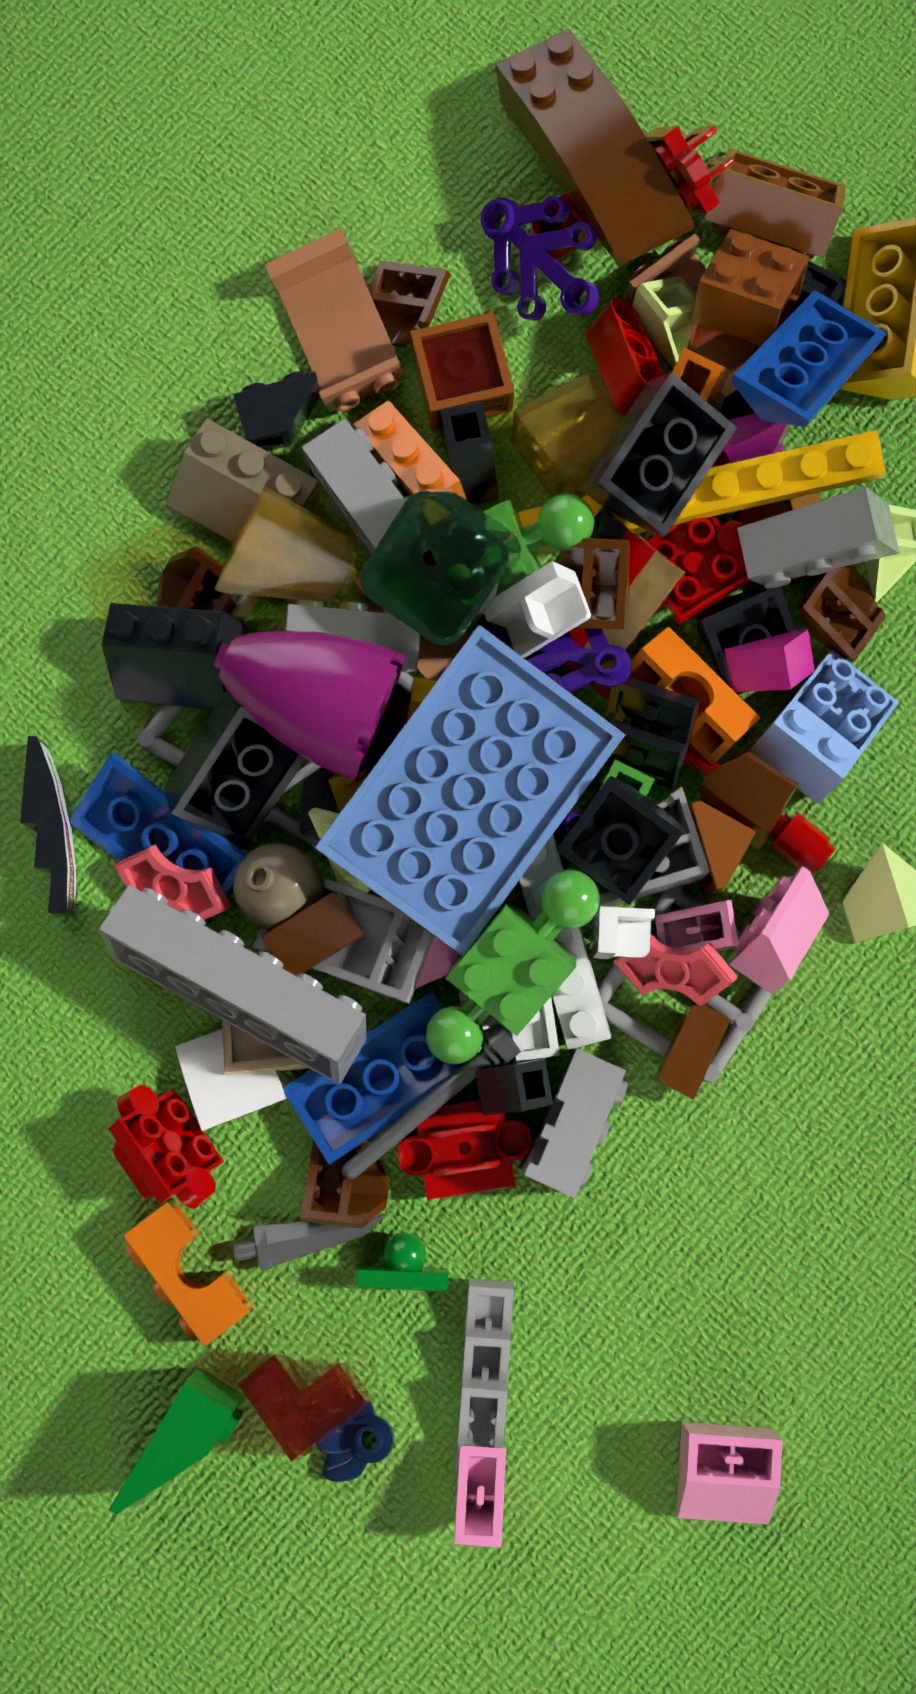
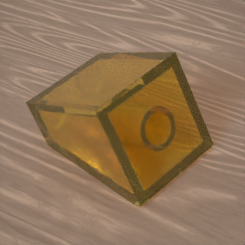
(565, 432)
(288, 553)

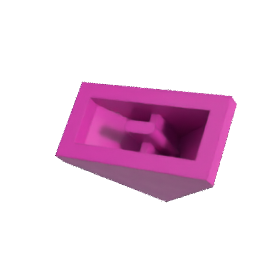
(770, 662)

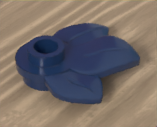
(347, 1450)

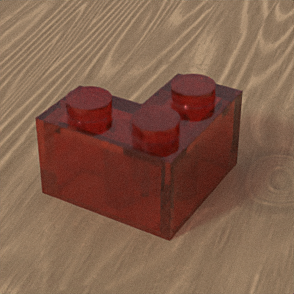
(301, 1414)

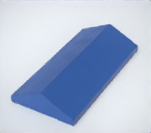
(806, 361)
(131, 813)
(380, 1086)

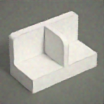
(540, 608)
(622, 932)

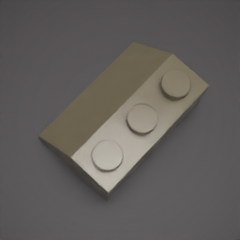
(225, 476)

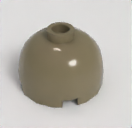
(276, 884)

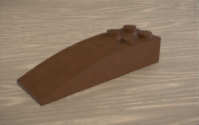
(592, 146)

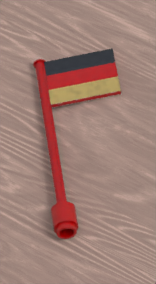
(650, 582)

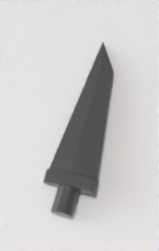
(292, 1240)

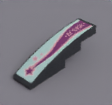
(47, 811)

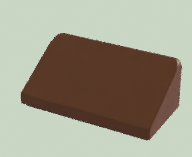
(314, 934)
(692, 1049)

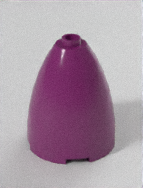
(314, 692)

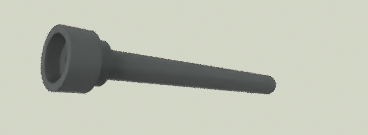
(495, 1049)

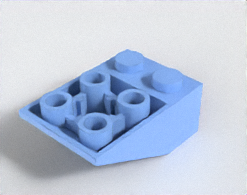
(825, 727)

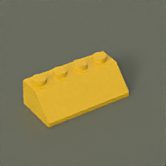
(884, 294)

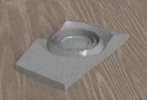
(387, 955)

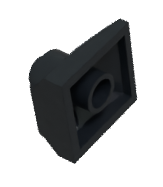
(742, 620)
(621, 839)

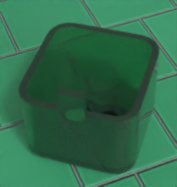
(420, 593)

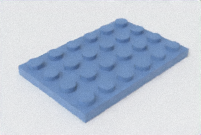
(470, 790)

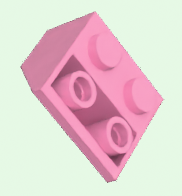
(781, 931)
(728, 1473)

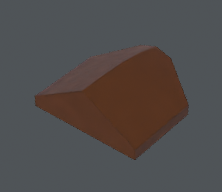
(406, 297)
(603, 577)
(191, 583)
(841, 612)
(749, 793)
(342, 1201)

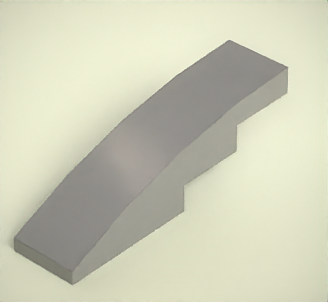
(485, 1364)

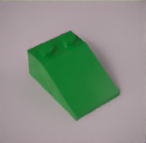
(196, 1420)

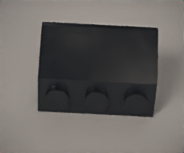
(658, 455)
(167, 654)
(231, 774)

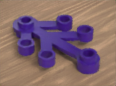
(535, 254)
(564, 650)

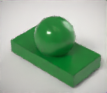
(403, 1267)

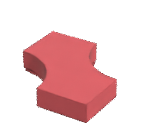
(181, 887)
(694, 972)

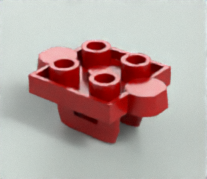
(686, 166)
(711, 564)
(164, 1148)
(464, 1150)

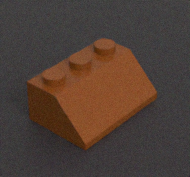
(777, 204)

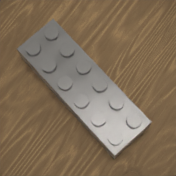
(235, 983)

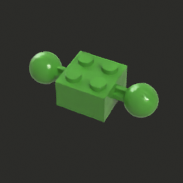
(560, 524)
(512, 967)

